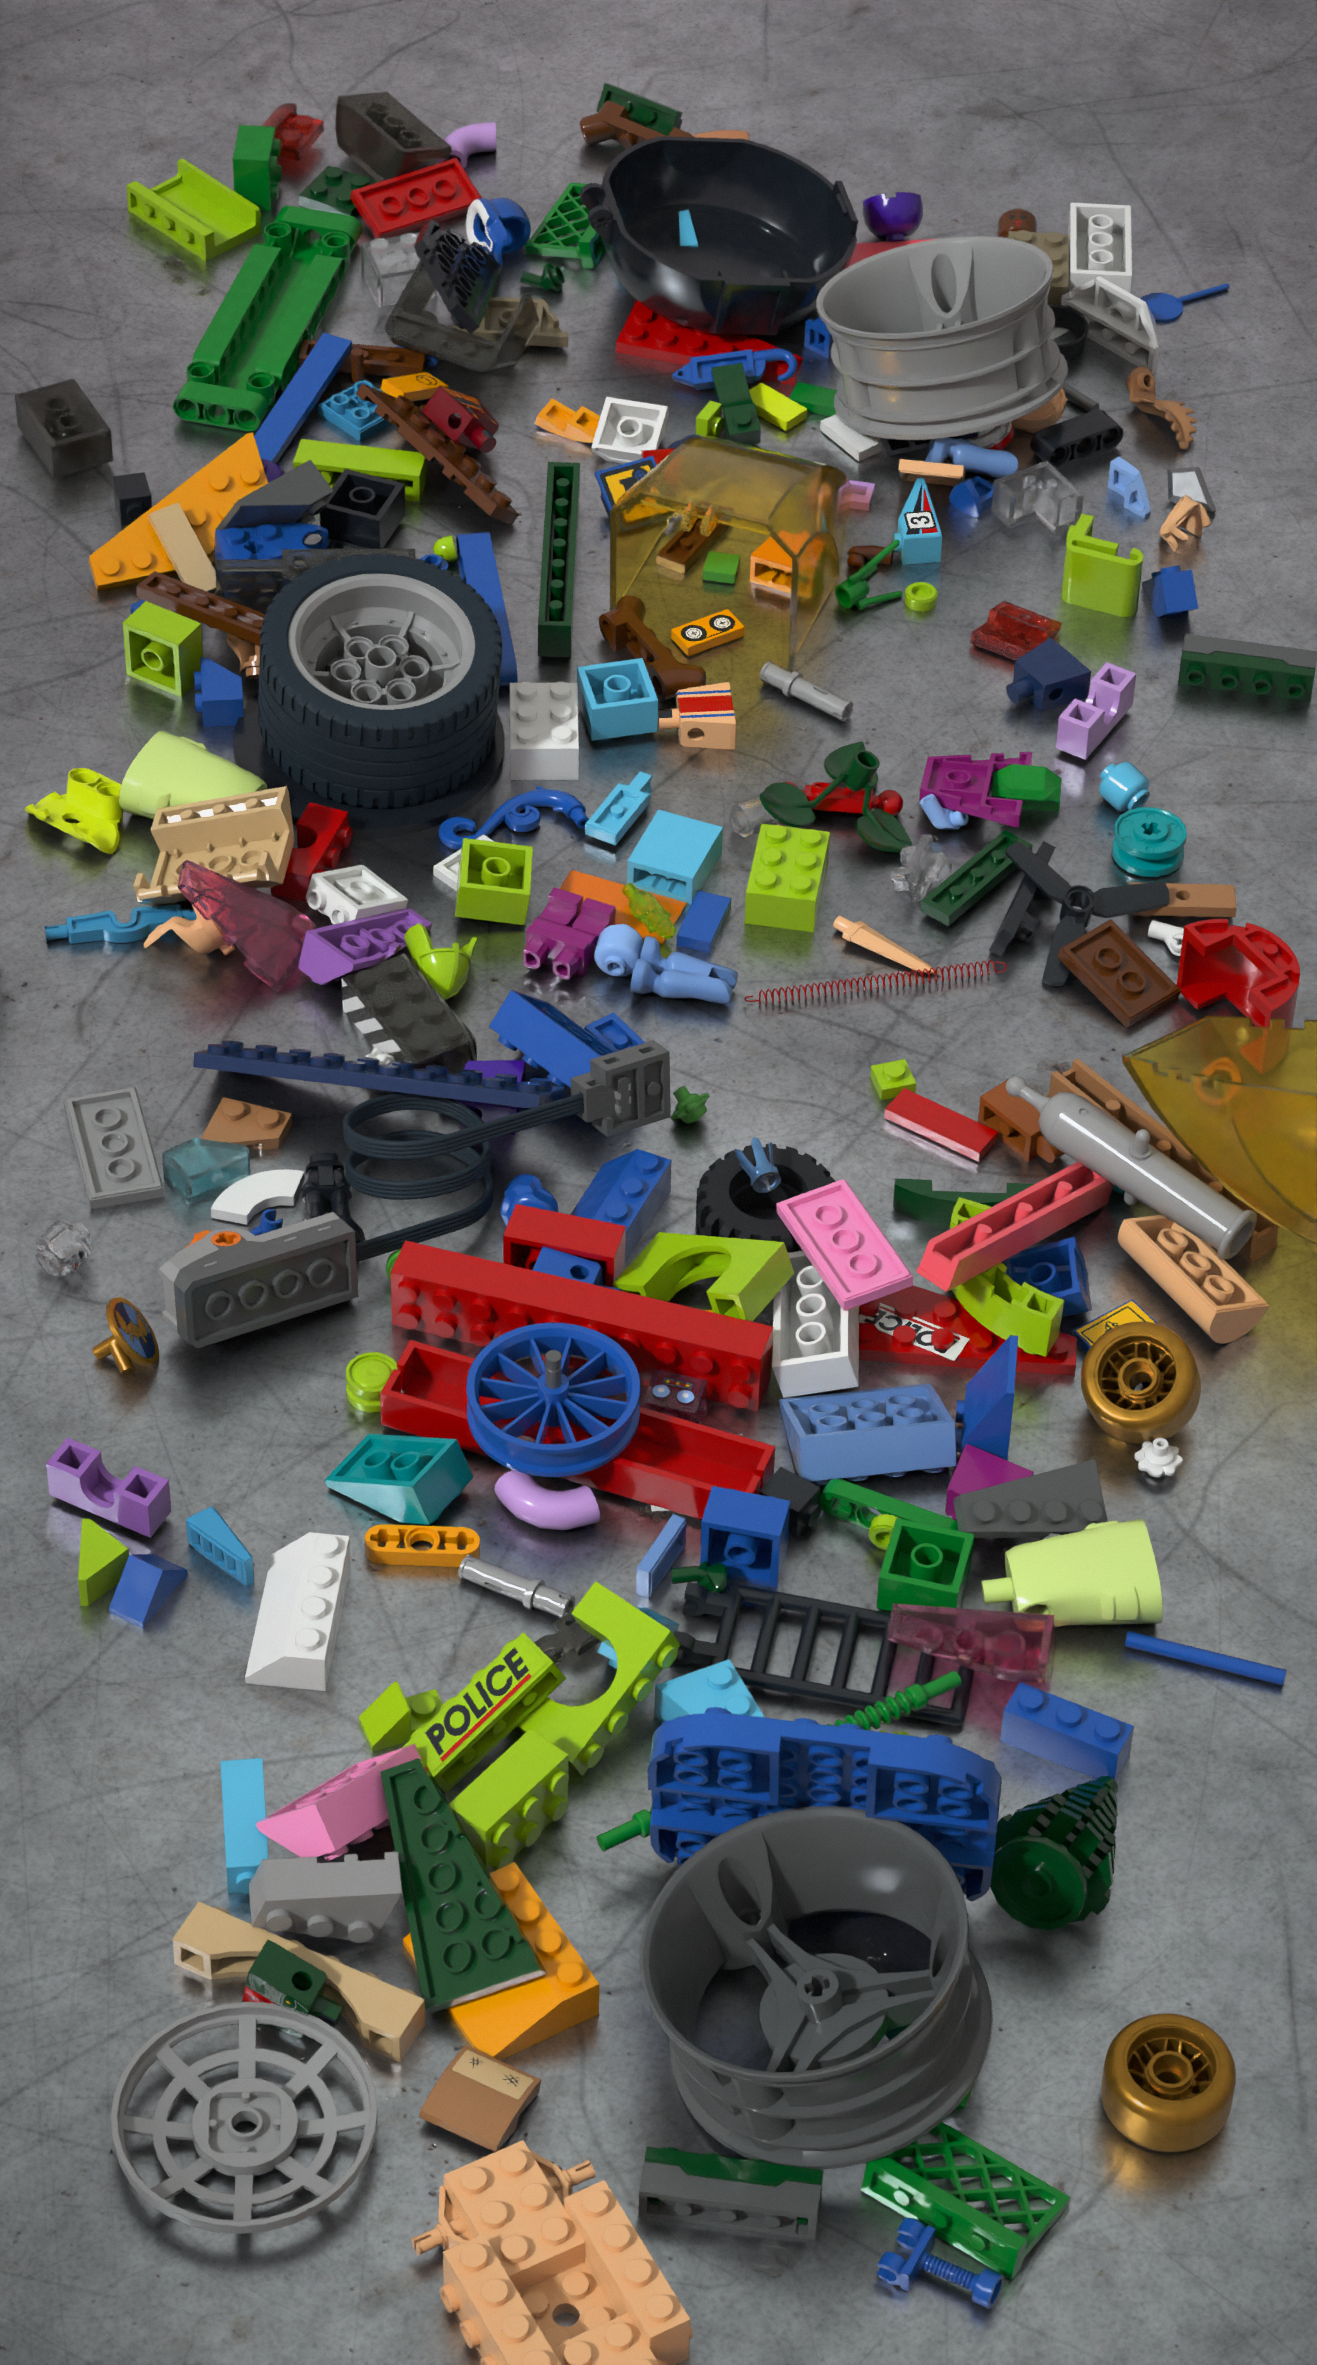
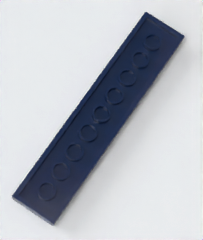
(368, 1074)

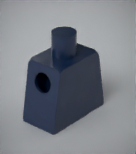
(1049, 677)

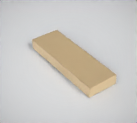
(183, 547)

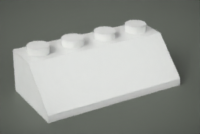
(300, 1613)

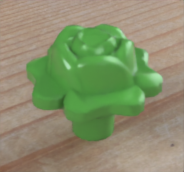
(689, 1106)

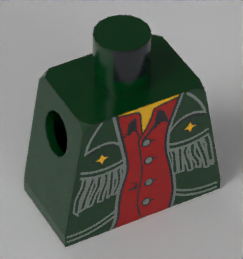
(290, 1983)

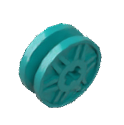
(1149, 842)

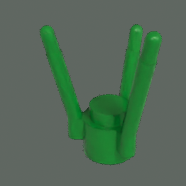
(855, 588)

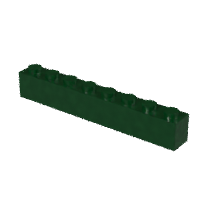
(559, 560)

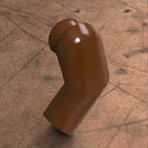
(858, 554)

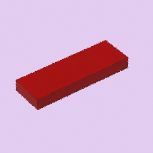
(941, 1124)

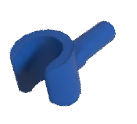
(267, 1222)

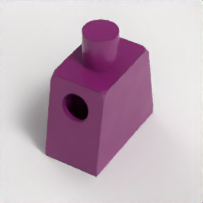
(978, 1471)

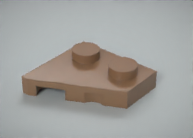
(248, 1125)

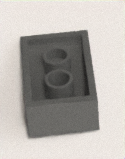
(288, 499)

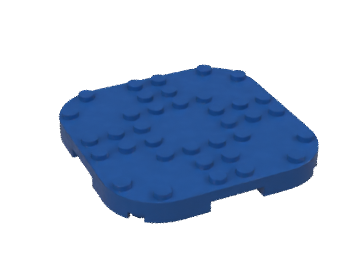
(734, 1767)

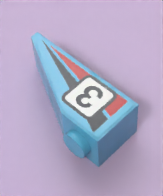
(918, 528)

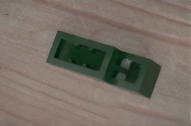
(737, 408)

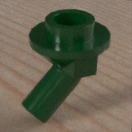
(551, 278)
(710, 1576)

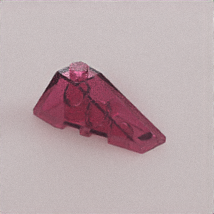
(991, 1642)

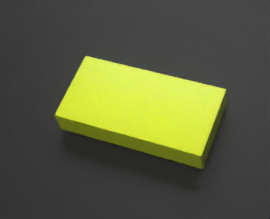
(777, 407)

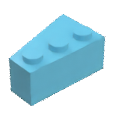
(705, 1688)

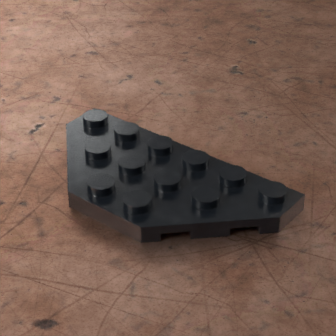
(459, 273)

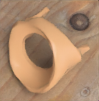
(1187, 515)

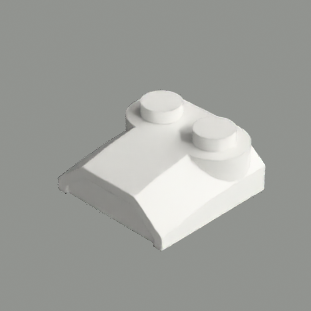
(628, 428)

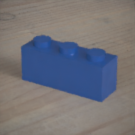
(1066, 1733)

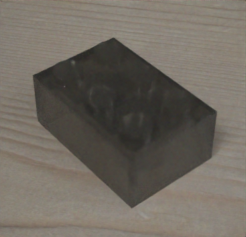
(64, 428)

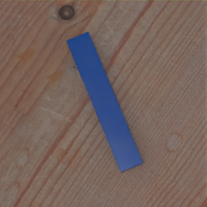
(301, 396)

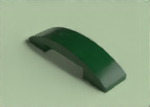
(918, 1201)

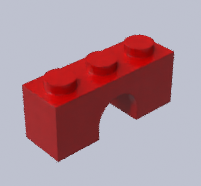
(320, 839)

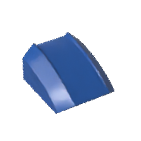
(1056, 1270)

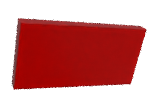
(415, 199)

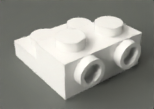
(352, 894)

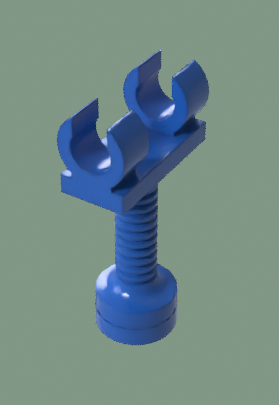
(921, 2240)

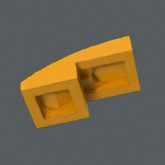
(567, 423)

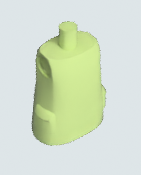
(180, 772)
(1084, 1577)

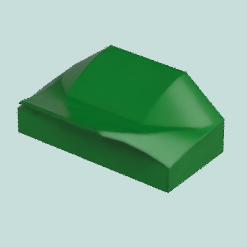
(1032, 784)

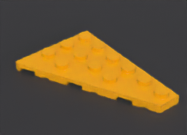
(204, 500)

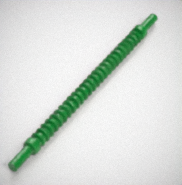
(914, 1698)

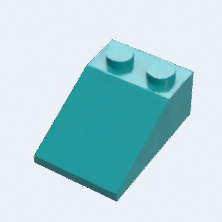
(403, 1476)

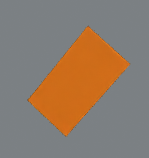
(611, 893)

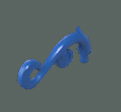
(519, 822)

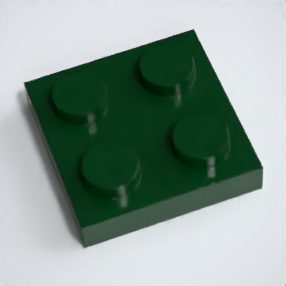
(332, 191)

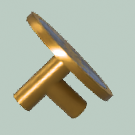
(130, 1338)

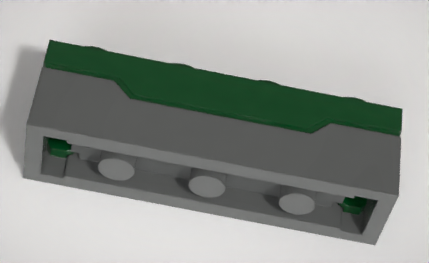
(1247, 667)
(730, 2193)

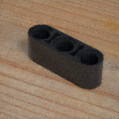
(1077, 438)

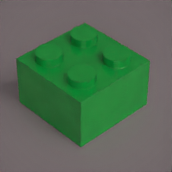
(257, 166)
(925, 1566)

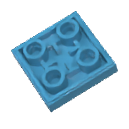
(352, 413)

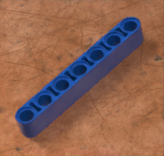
(480, 571)

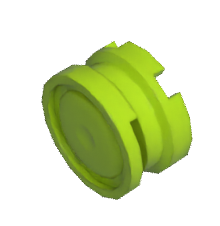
(366, 1378)

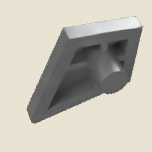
(1191, 483)

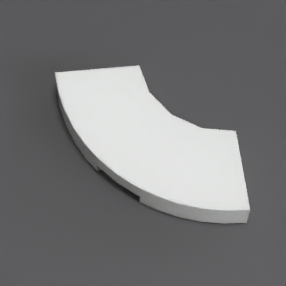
(257, 1193)

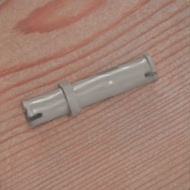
(794, 685)
(530, 1592)

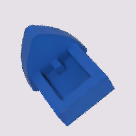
(972, 496)

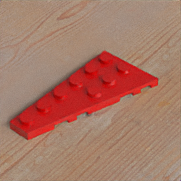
(661, 339)
(952, 1317)

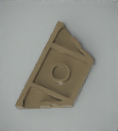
(500, 312)

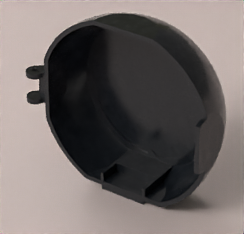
(761, 223)

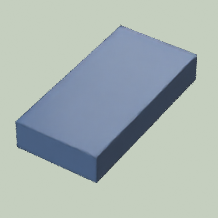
(661, 1556)

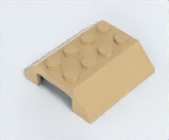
(233, 835)

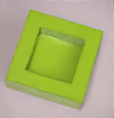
(710, 420)
(891, 1078)

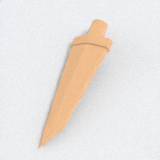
(870, 939)

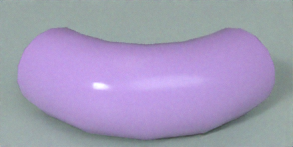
(470, 141)
(546, 1507)

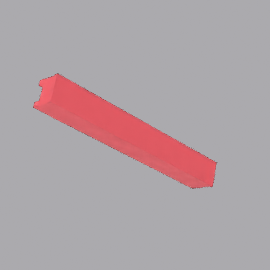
(1013, 1225)

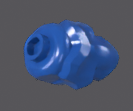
(526, 1191)

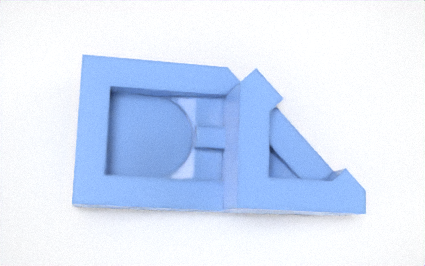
(1129, 483)

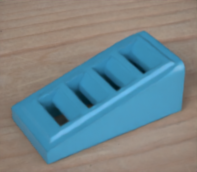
(216, 1541)

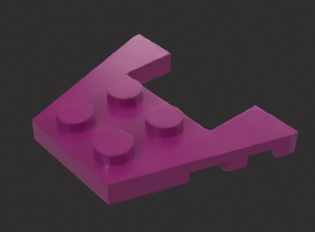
(966, 784)

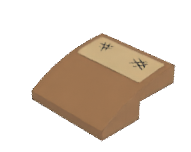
(480, 2098)

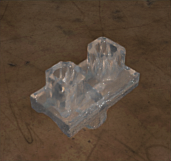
(920, 868)

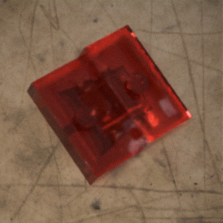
(1014, 631)

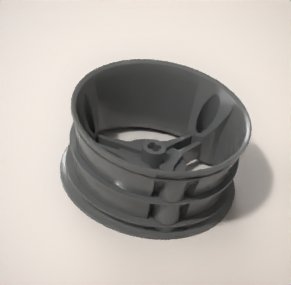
(823, 2010)

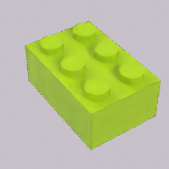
(787, 877)
(514, 1799)

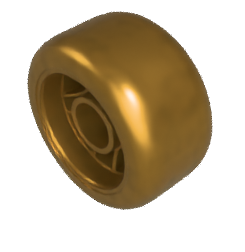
(1137, 1355)
(1168, 2082)

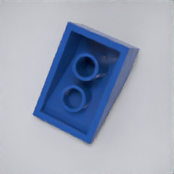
(989, 1403)

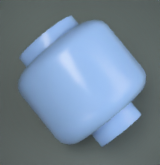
(618, 948)

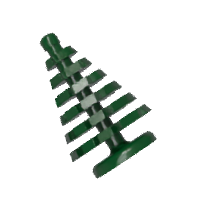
(1057, 1856)

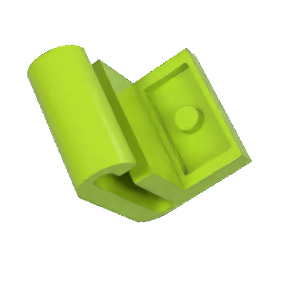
(1096, 574)

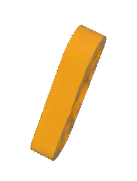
(409, 1534)

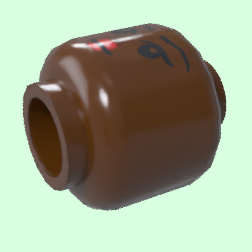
(1016, 220)

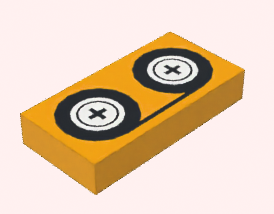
(707, 632)

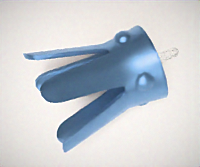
(764, 1175)

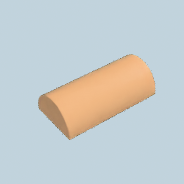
(1193, 1277)

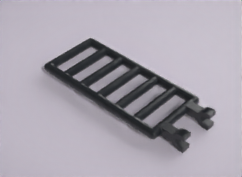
(728, 1606)

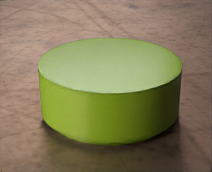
(920, 596)
(881, 1530)

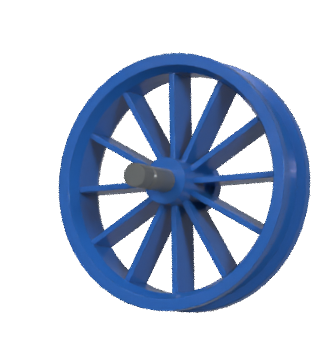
(553, 1399)

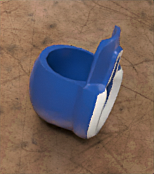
(497, 226)

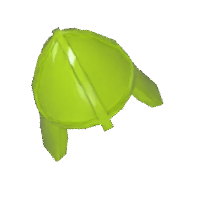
(442, 967)

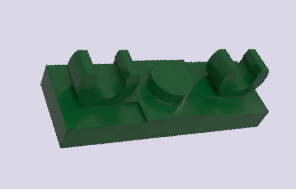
(642, 110)

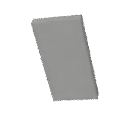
(113, 1148)

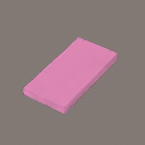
(844, 1244)

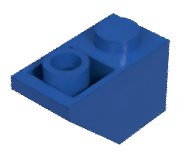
(1171, 591)
(220, 696)

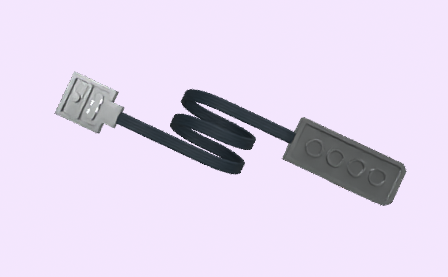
(244, 1281)

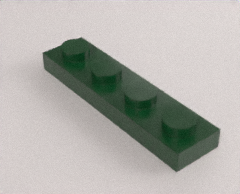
(972, 880)

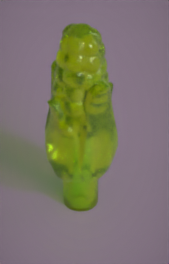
(649, 911)

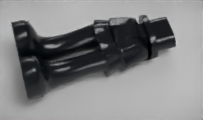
(328, 1190)

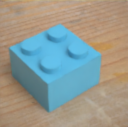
(617, 699)

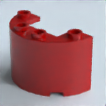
(1241, 964)

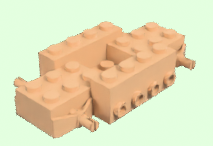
(535, 2250)

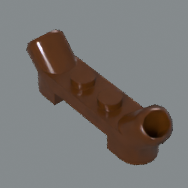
(615, 124)
(625, 629)

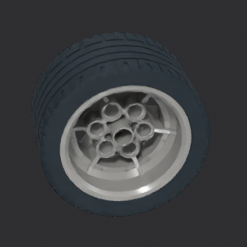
(404, 687)

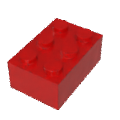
(579, 1236)

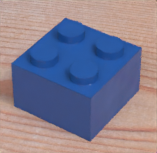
(746, 1535)

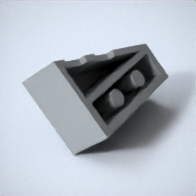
(326, 1898)

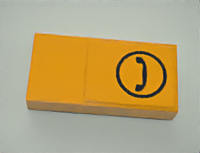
(413, 386)

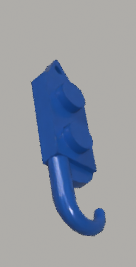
(698, 370)

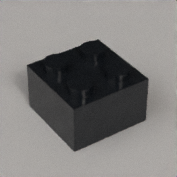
(363, 509)

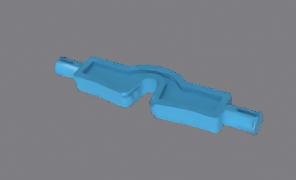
(108, 928)

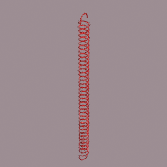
(870, 981)

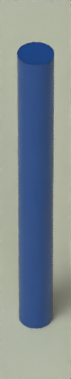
(1205, 1658)

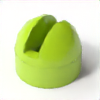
(445, 548)

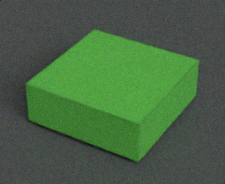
(721, 567)

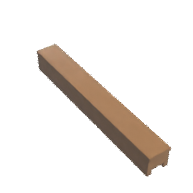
(1089, 1084)

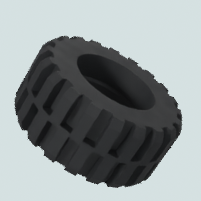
(727, 1193)

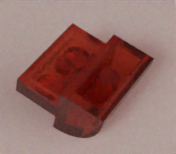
(294, 130)

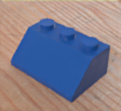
(628, 1193)

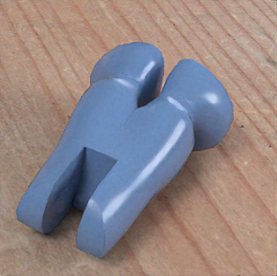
(973, 457)
(681, 976)

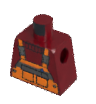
(473, 427)

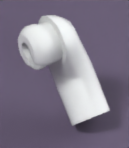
(1170, 934)

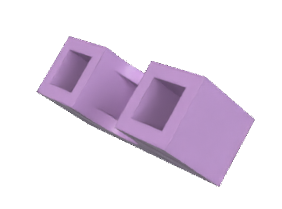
(1088, 723)

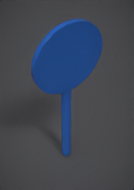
(1169, 308)

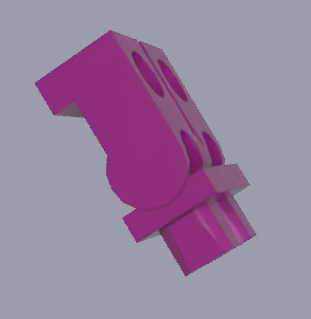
(567, 933)

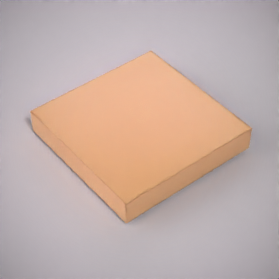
(932, 472)

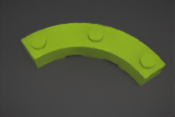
(1004, 1304)

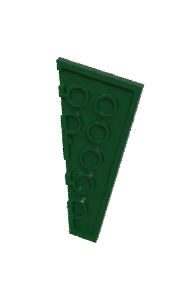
(456, 1915)

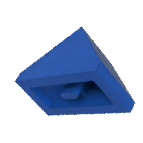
(145, 1587)

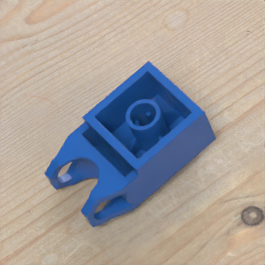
(266, 540)

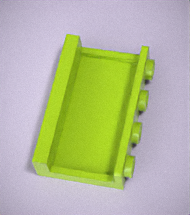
(196, 211)

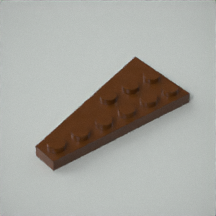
(438, 446)

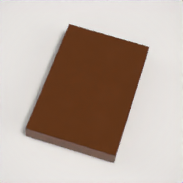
(1118, 973)

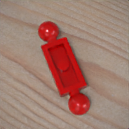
(852, 801)

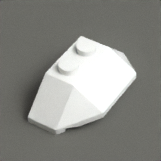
(1117, 320)

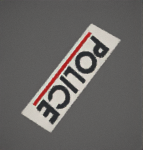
(887, 1321)

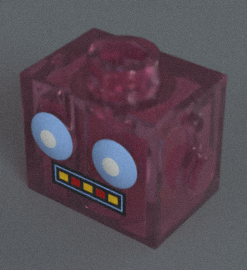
(676, 1396)

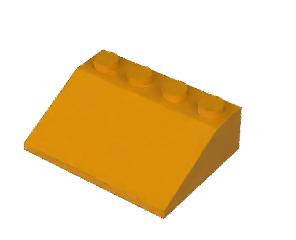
(537, 2008)

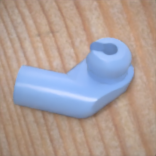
(942, 817)

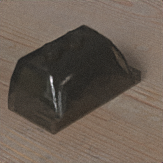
(385, 136)

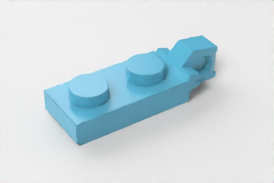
(620, 810)

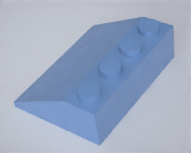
(869, 1433)

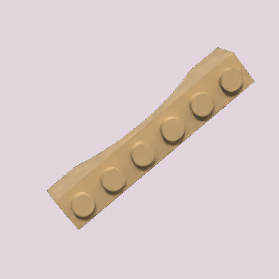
(226, 1947)

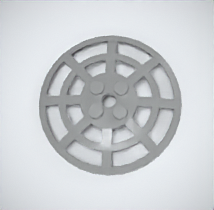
(238, 2101)

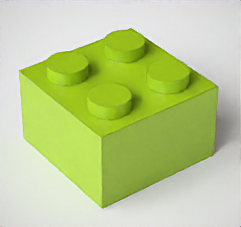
(162, 648)
(494, 881)

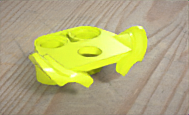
(90, 800)

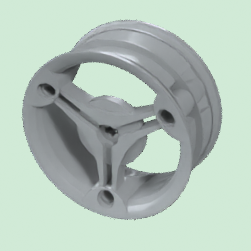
(942, 337)

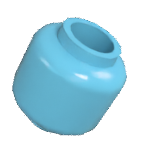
(1124, 786)

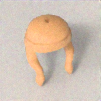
(199, 934)

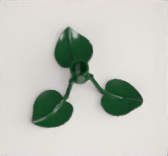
(858, 771)

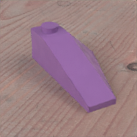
(355, 945)

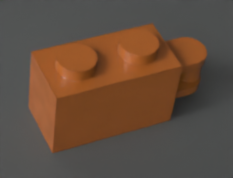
(1015, 1124)

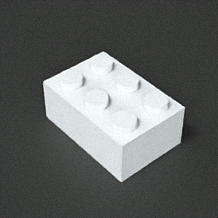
(544, 731)

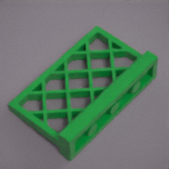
(590, 242)
(955, 2221)

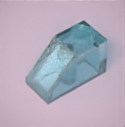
(204, 1167)

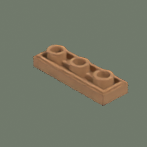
(1196, 901)

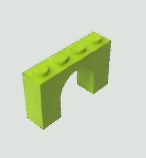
(747, 1271)
(642, 1653)

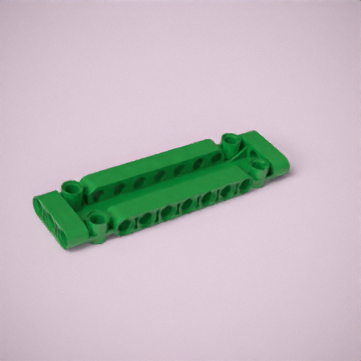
(266, 317)

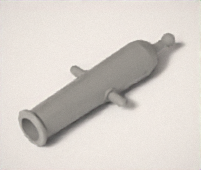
(1138, 1168)

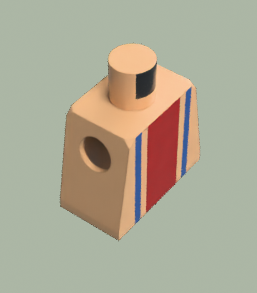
(702, 717)

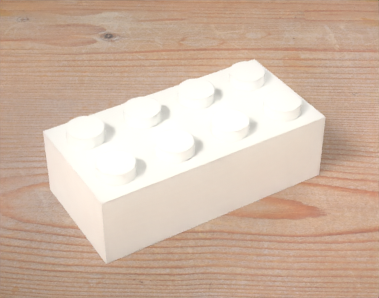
(1100, 244)
(813, 1335)

